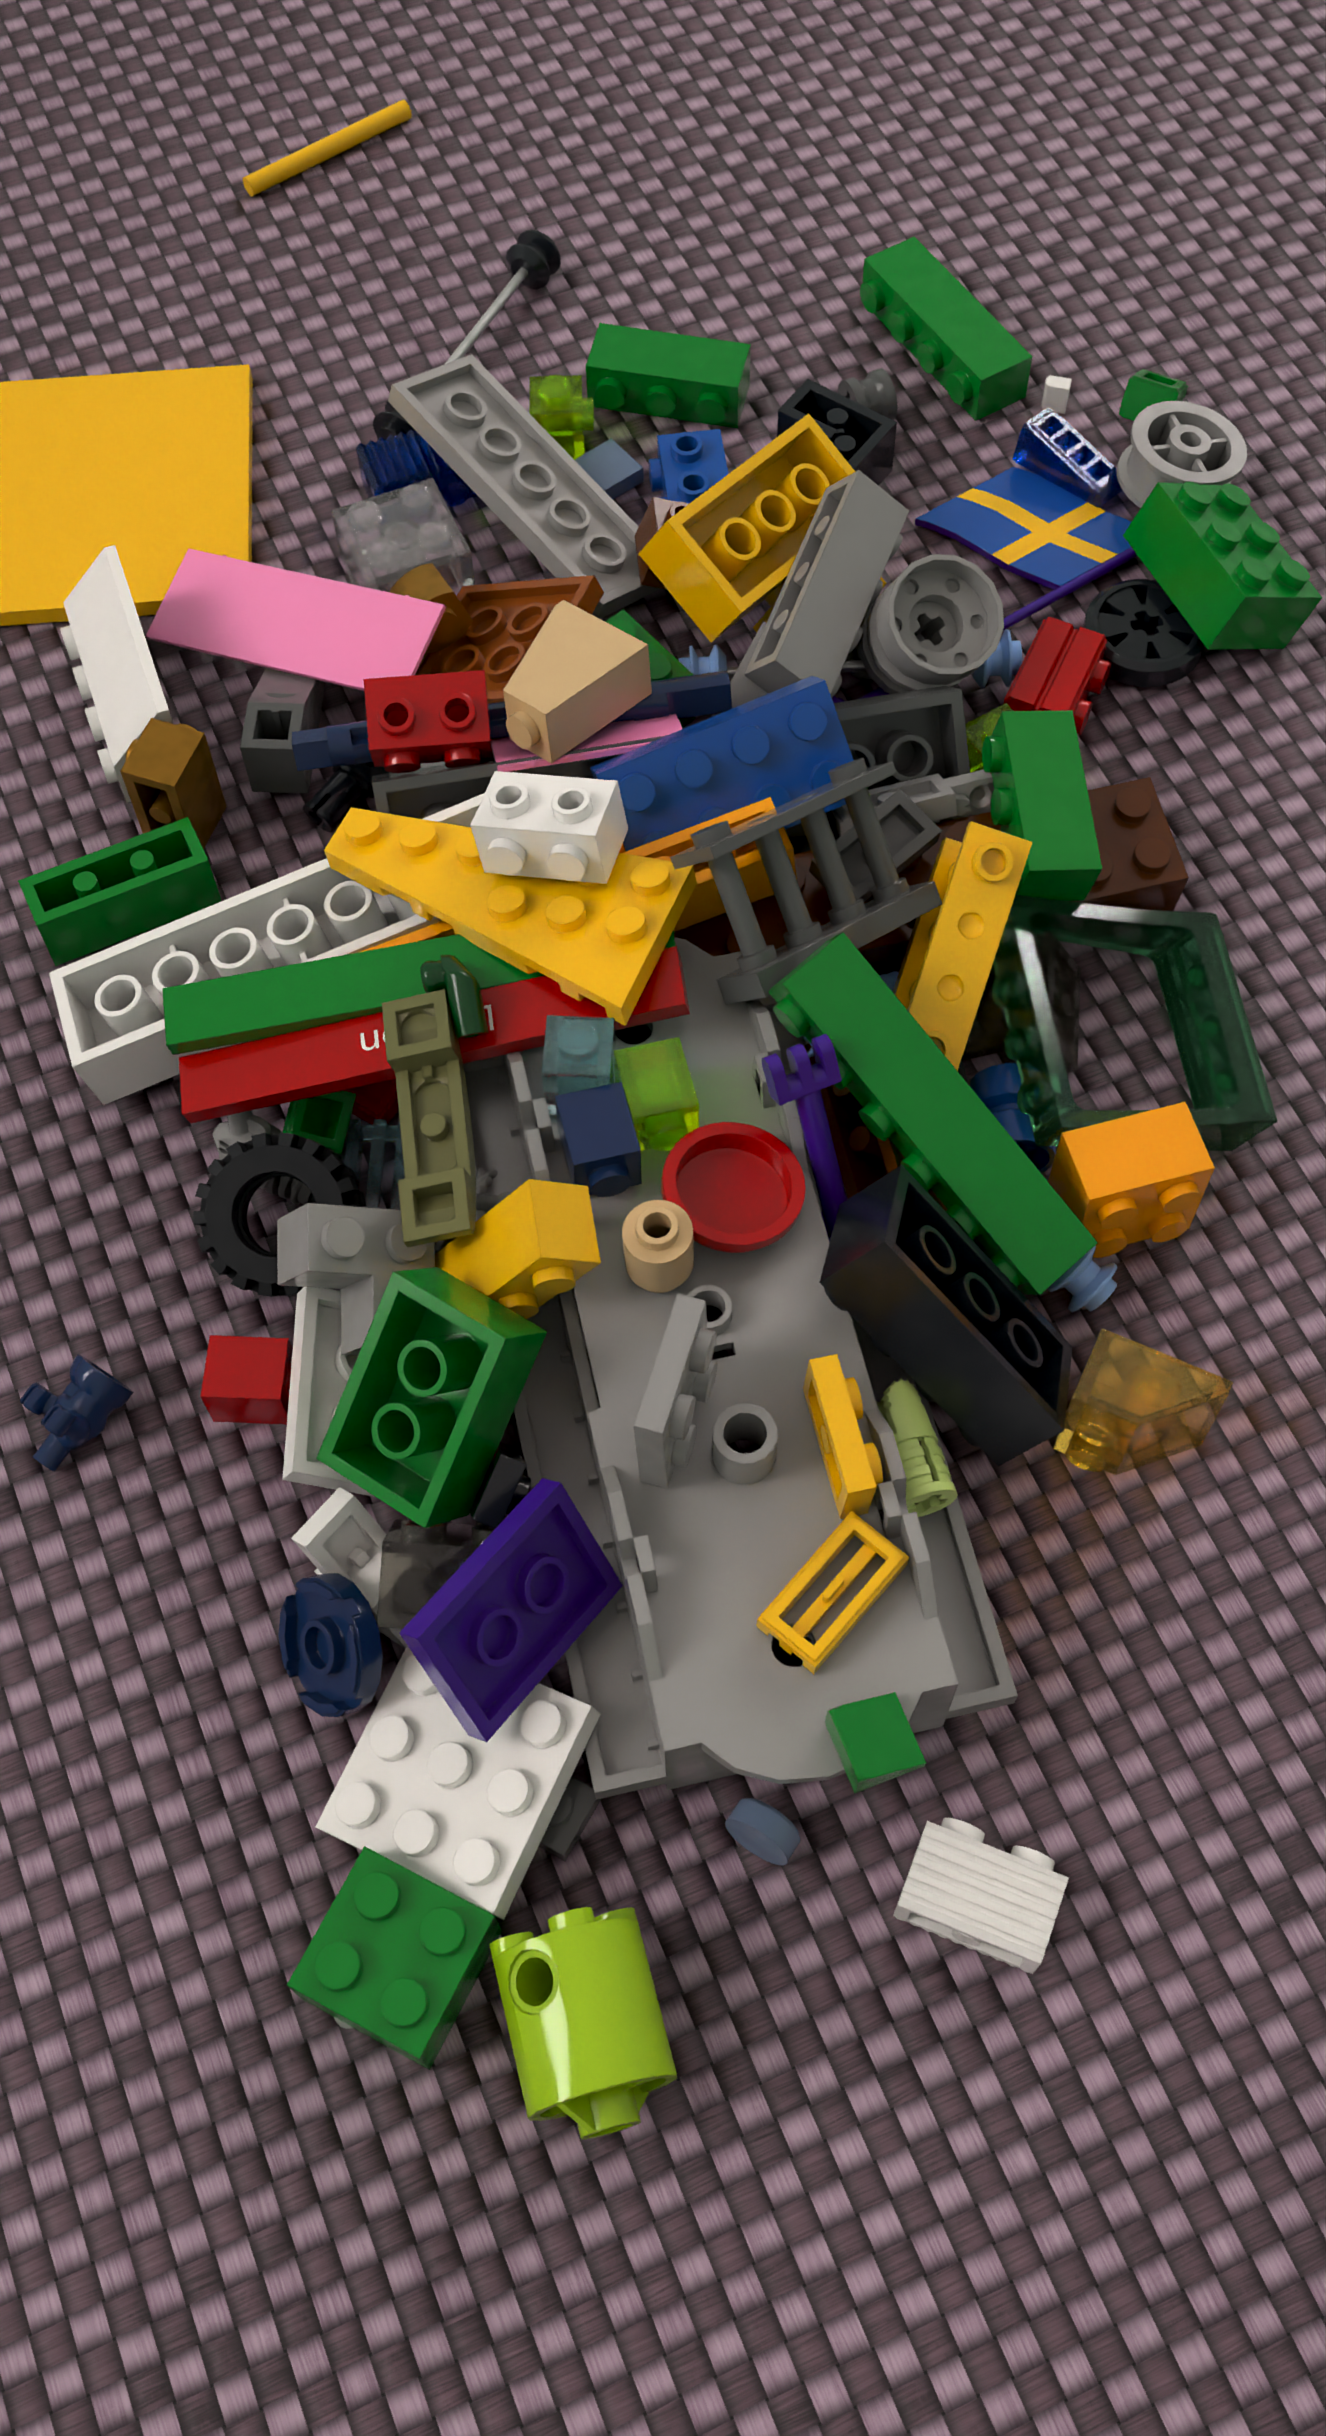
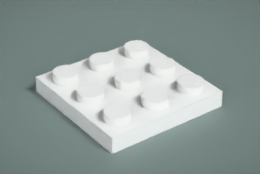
(450, 1802)

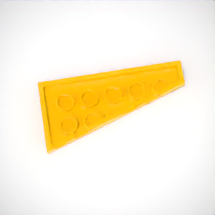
(580, 934)

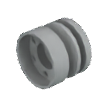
(950, 607)

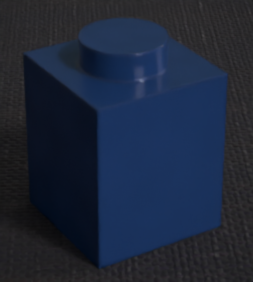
(599, 1139)

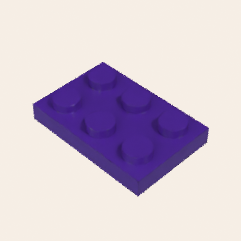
(512, 1609)

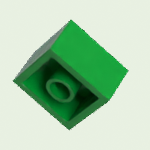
(396, 1957)

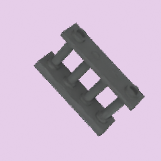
(892, 902)

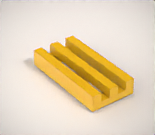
(793, 1638)

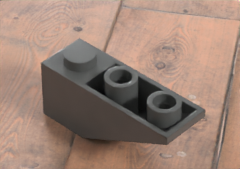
(274, 711)

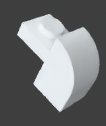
(347, 1542)

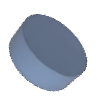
(763, 1831)

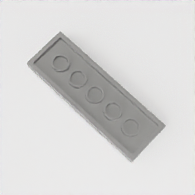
(524, 477)

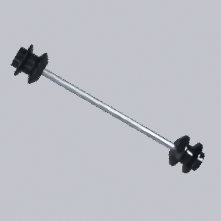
(531, 265)

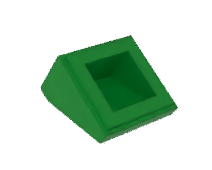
(1148, 389)
(321, 1118)
(873, 1740)

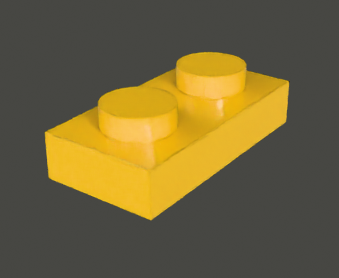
(834, 1410)

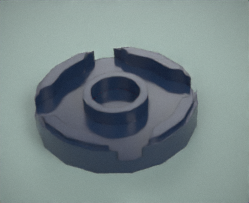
(331, 1644)

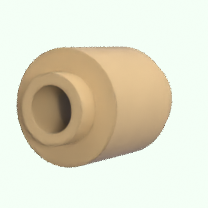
(658, 1245)

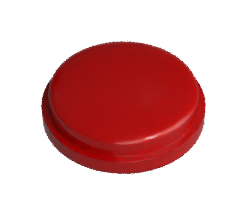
(734, 1186)

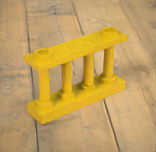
(958, 940)

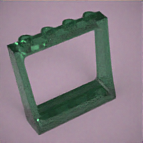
(1199, 996)

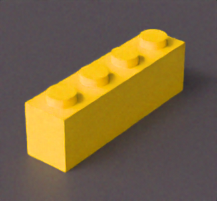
(527, 1246)

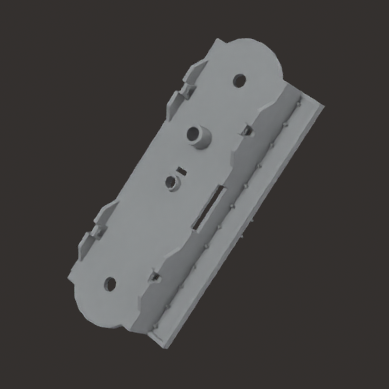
(677, 1650)

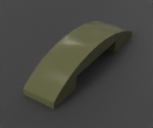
(433, 1118)

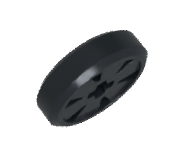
(1135, 657)

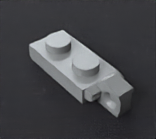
(935, 796)

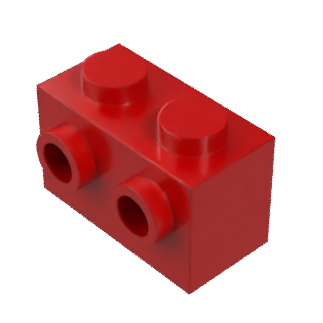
(428, 720)

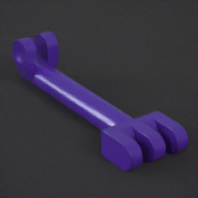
(805, 1088)

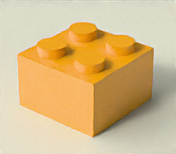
(1133, 1176)

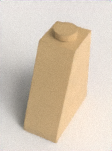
(573, 682)

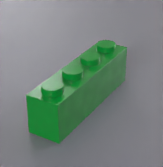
(945, 328)

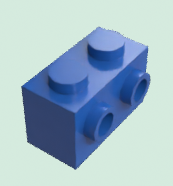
(687, 464)

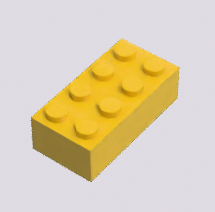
(746, 529)

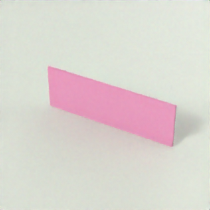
(293, 621)

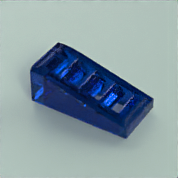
(1066, 458)

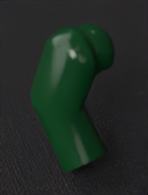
(462, 993)

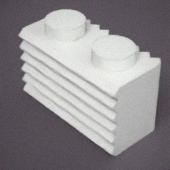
(982, 1894)

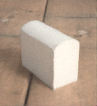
(1056, 393)

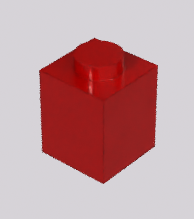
(247, 1379)

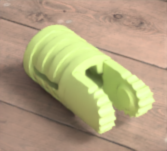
(926, 1474)

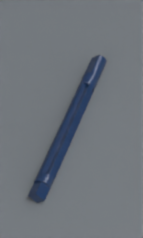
(682, 696)

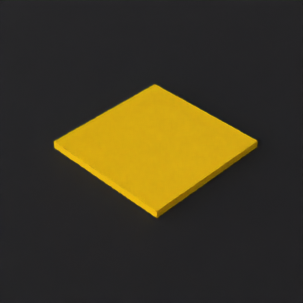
(124, 464)

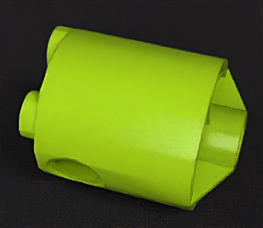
(584, 2019)

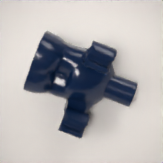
(78, 1412)

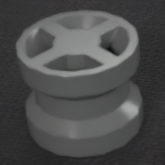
(873, 392)

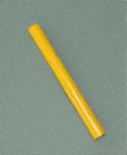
(327, 148)

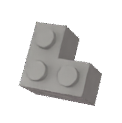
(348, 1252)

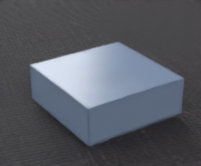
(612, 468)

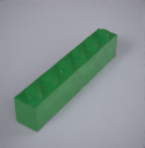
(932, 1116)

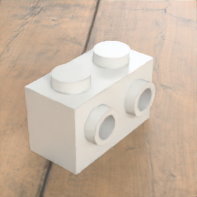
(550, 826)

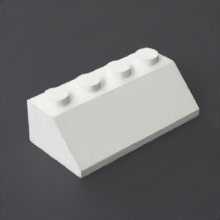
(114, 661)

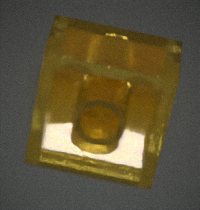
(1137, 1407)

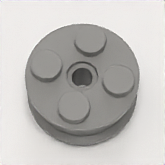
(1177, 446)

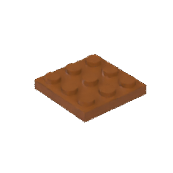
(506, 624)

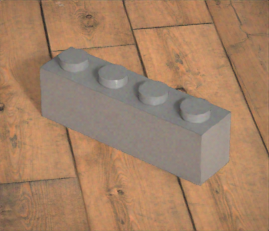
(829, 586)

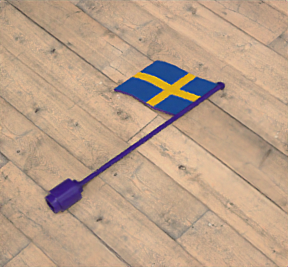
(1034, 533)

